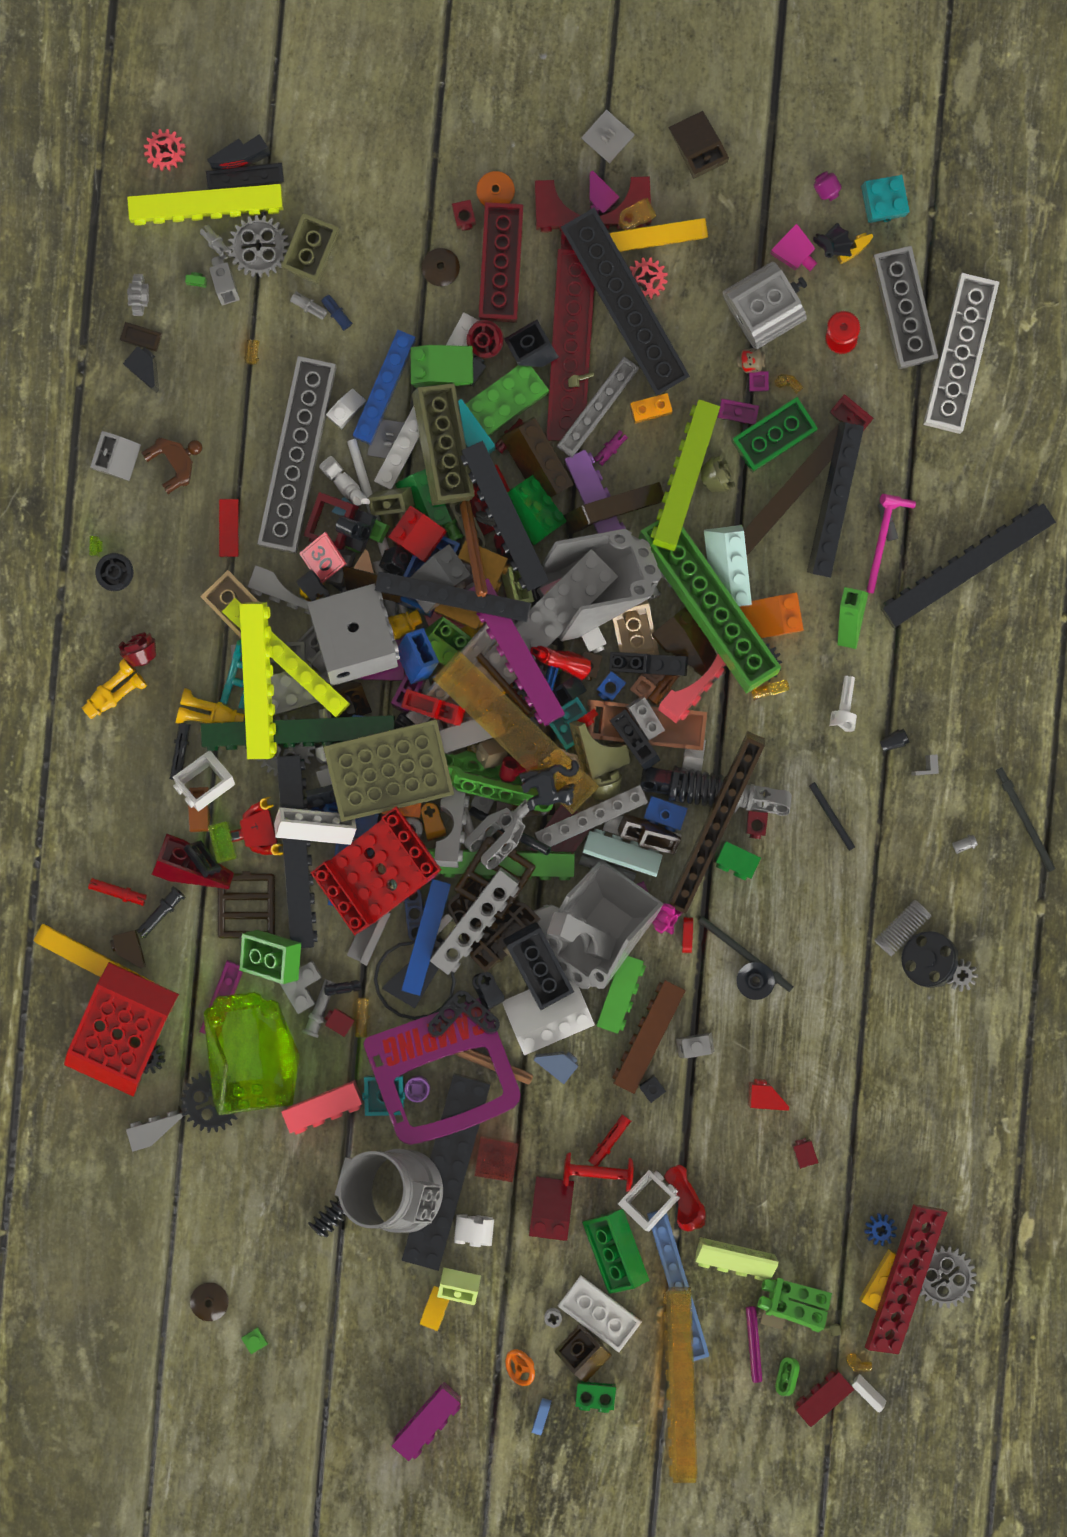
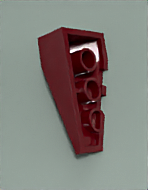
(176, 866)

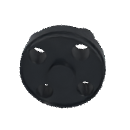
(929, 959)

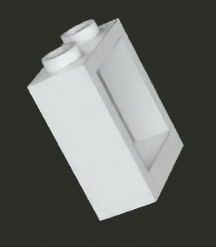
(194, 769)
(626, 1204)

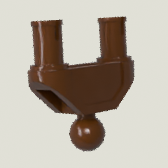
(178, 458)

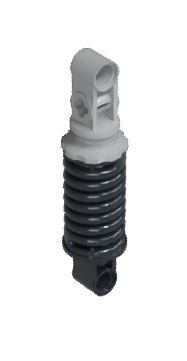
(706, 788)

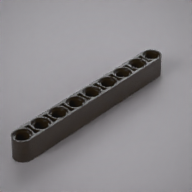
(790, 491)

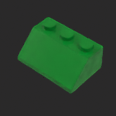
(422, 499)

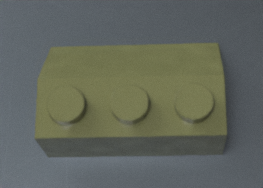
(310, 248)

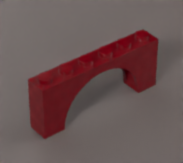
(553, 214)

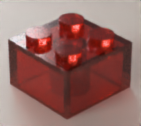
(496, 1158)

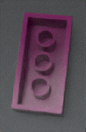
(426, 1421)

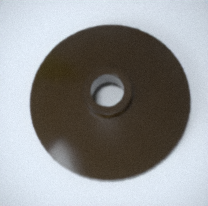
(443, 276)
(211, 1292)

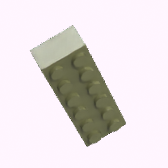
(442, 443)

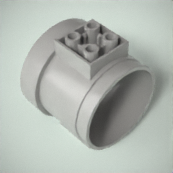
(420, 1190)

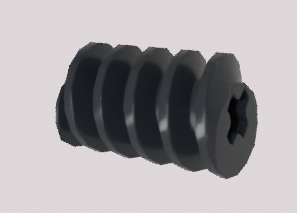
(328, 1219)

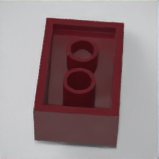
(551, 1209)

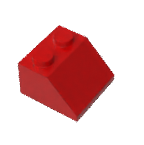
(417, 534)
(764, 1096)

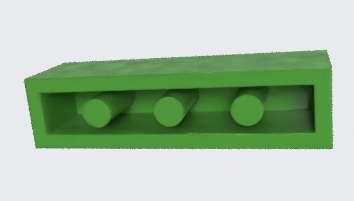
(619, 995)

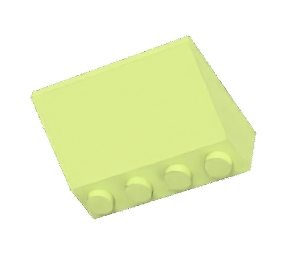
(735, 1258)

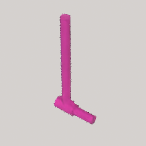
(888, 502)

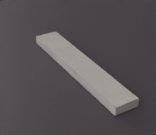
(597, 407)

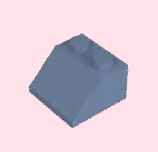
(558, 1064)

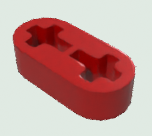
(687, 935)

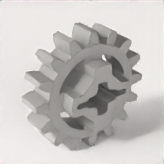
(138, 294)

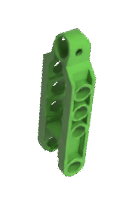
(460, 763)

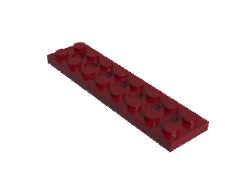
(900, 1270)

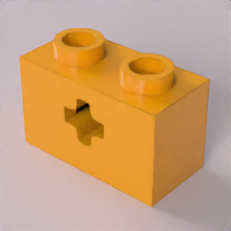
(651, 408)

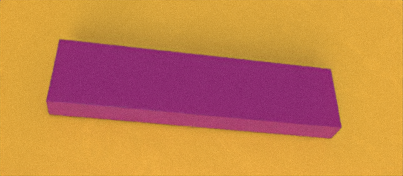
(227, 983)

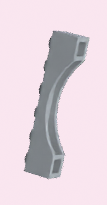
(267, 583)

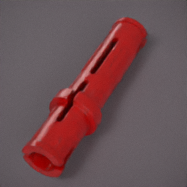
(118, 892)
(608, 1142)

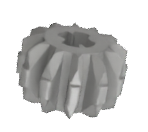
(965, 980)

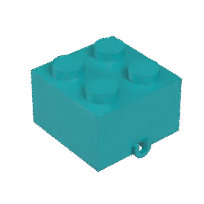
(885, 199)
(373, 1099)

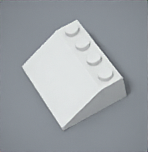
(543, 1027)

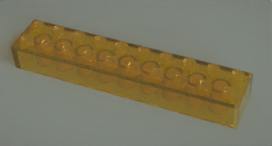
(509, 725)

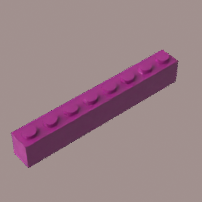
(522, 664)

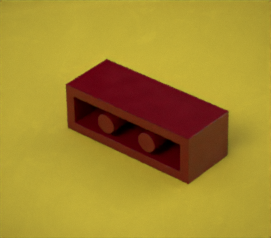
(823, 1397)

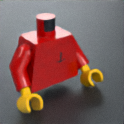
(258, 830)

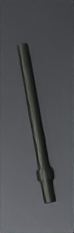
(1007, 786)
(742, 951)

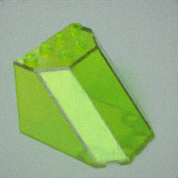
(249, 1054)

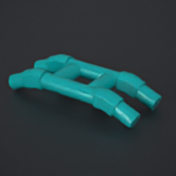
(231, 680)

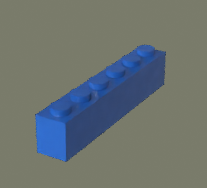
(384, 387)

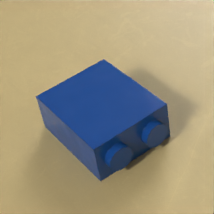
(417, 656)

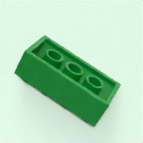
(615, 1251)

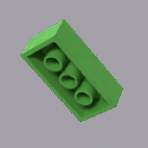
(507, 398)

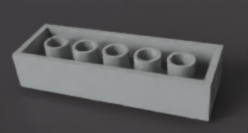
(905, 307)

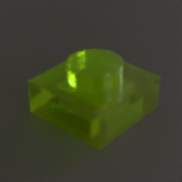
(95, 547)

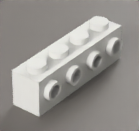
(313, 826)

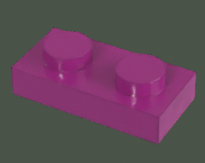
(738, 411)

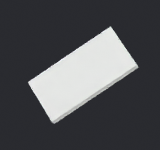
(599, 1313)

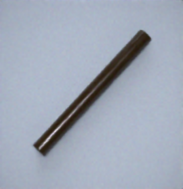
(504, 684)

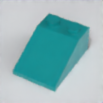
(473, 430)

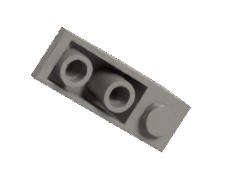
(148, 1133)

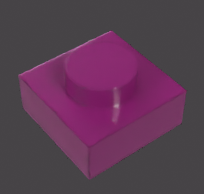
(759, 381)

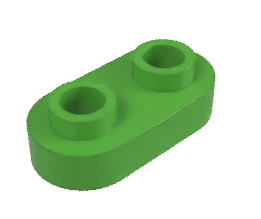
(788, 1376)

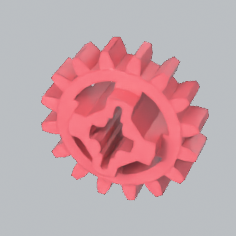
(167, 143)
(659, 275)

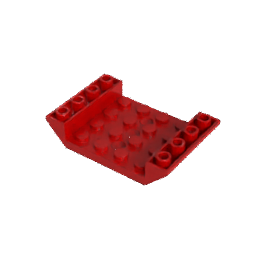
(358, 887)
(126, 1004)

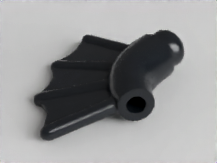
(834, 242)

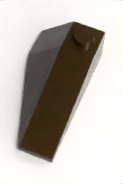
(685, 638)

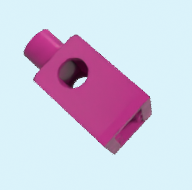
(795, 250)

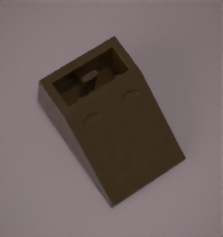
(699, 144)

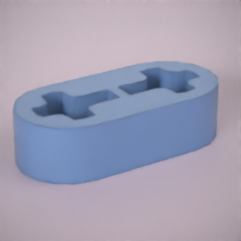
(541, 1416)

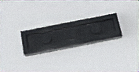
(245, 176)

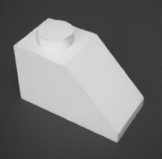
(346, 408)

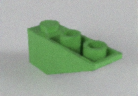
(851, 616)

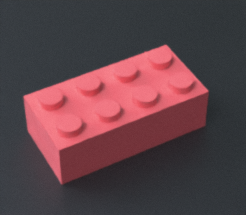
(322, 1106)

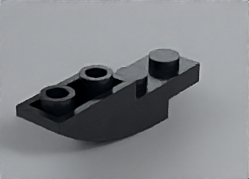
(648, 664)

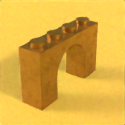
(493, 566)

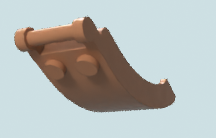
(684, 735)

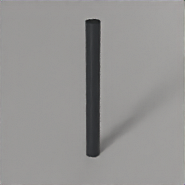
(832, 817)

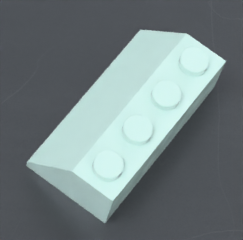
(729, 560)
(622, 853)

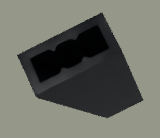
(395, 984)

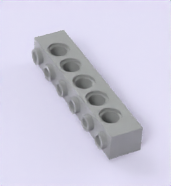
(592, 817)
(501, 879)

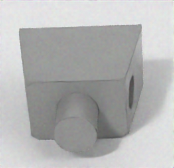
(223, 281)
(695, 1045)

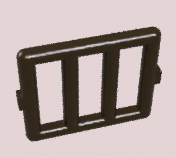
(469, 873)
(269, 896)

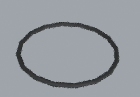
(383, 1000)

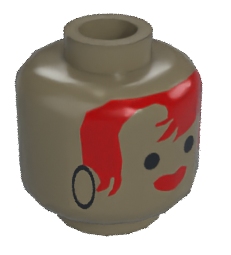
(751, 360)

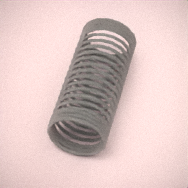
(892, 929)

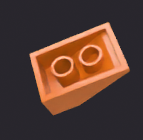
(775, 615)

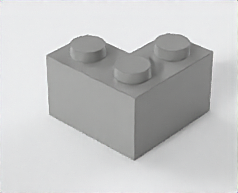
(297, 990)

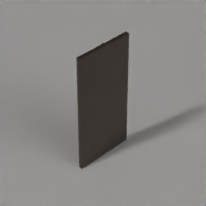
(358, 578)

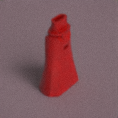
(565, 660)

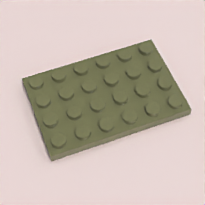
(388, 770)

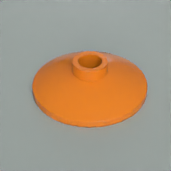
(491, 179)

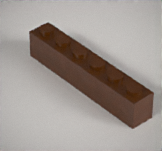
(648, 1037)

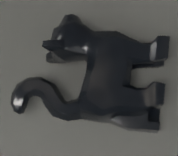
(545, 784)

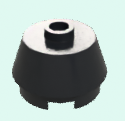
(114, 572)

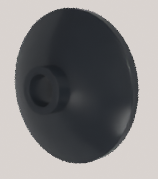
(751, 989)

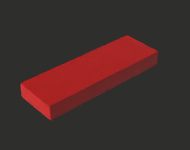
(228, 527)

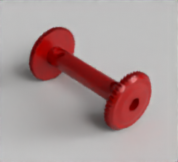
(842, 332)
(598, 1172)

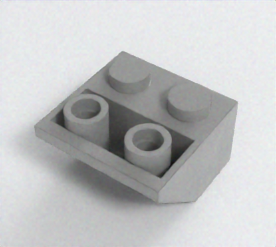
(115, 456)

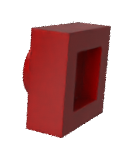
(588, 718)

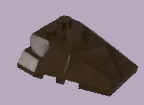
(490, 947)

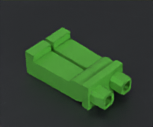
(796, 1303)

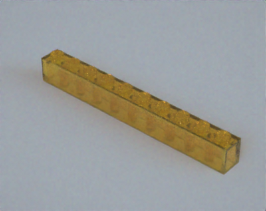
(682, 1384)

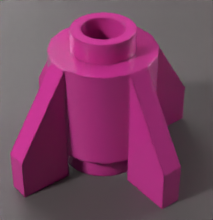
(666, 919)

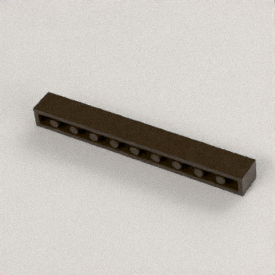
(717, 821)

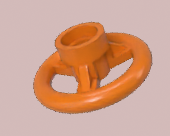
(522, 1365)

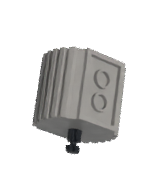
(765, 304)

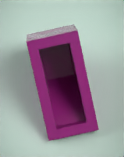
(600, 194)

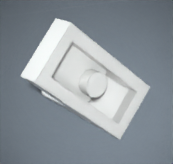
(693, 759)

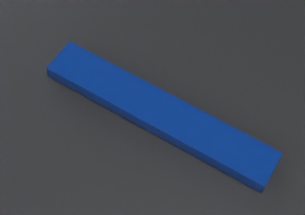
(426, 937)

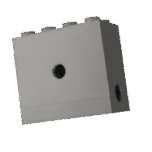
(354, 634)

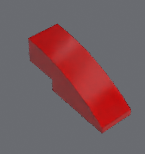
(433, 707)

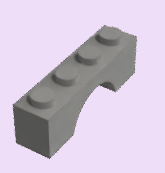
(448, 850)
(596, 942)

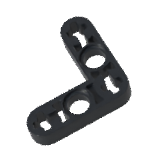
(458, 1010)

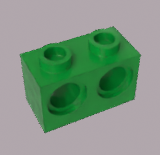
(596, 1390)

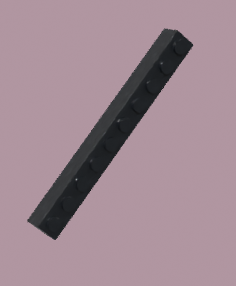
(968, 565)
(296, 854)

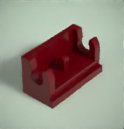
(850, 412)

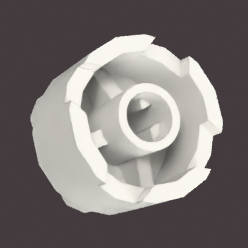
(474, 1230)

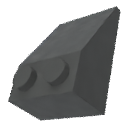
(443, 569)

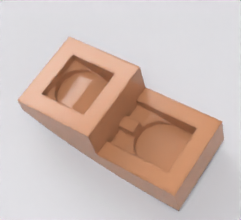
(646, 684)

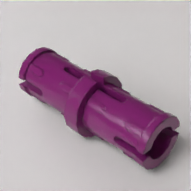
(610, 448)

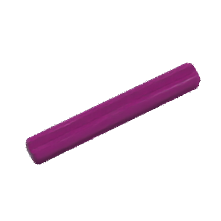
(754, 1347)

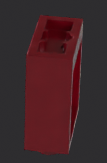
(323, 498)

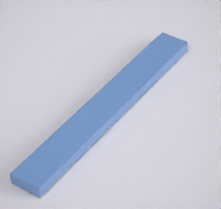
(676, 1276)

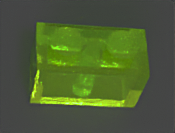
(222, 842)

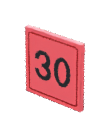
(323, 557)

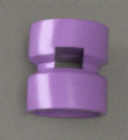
(417, 1089)

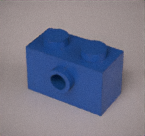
(665, 813)

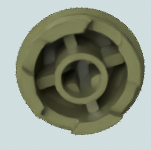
(717, 475)
(608, 784)

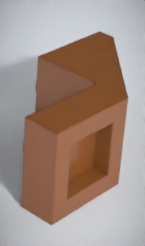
(199, 820)

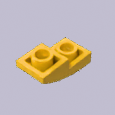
(859, 245)
(434, 1310)

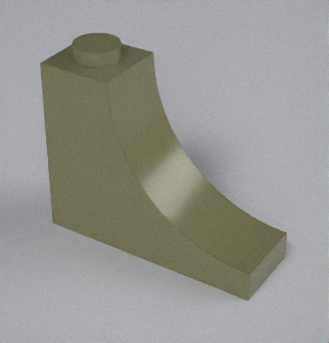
(594, 757)

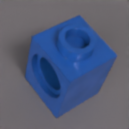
(613, 678)

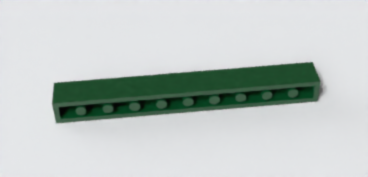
(297, 731)

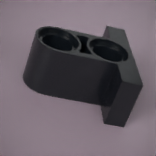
(356, 529)

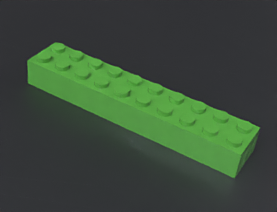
(714, 610)

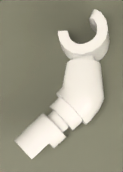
(343, 481)

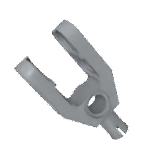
(512, 825)

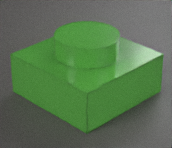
(196, 279)
(254, 1340)

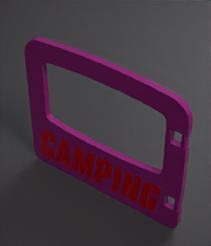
(412, 1046)

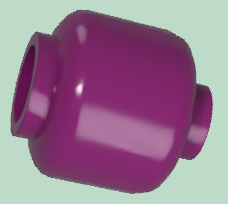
(827, 186)

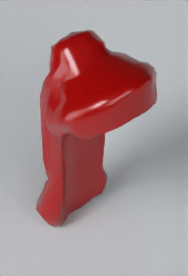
(691, 1211)

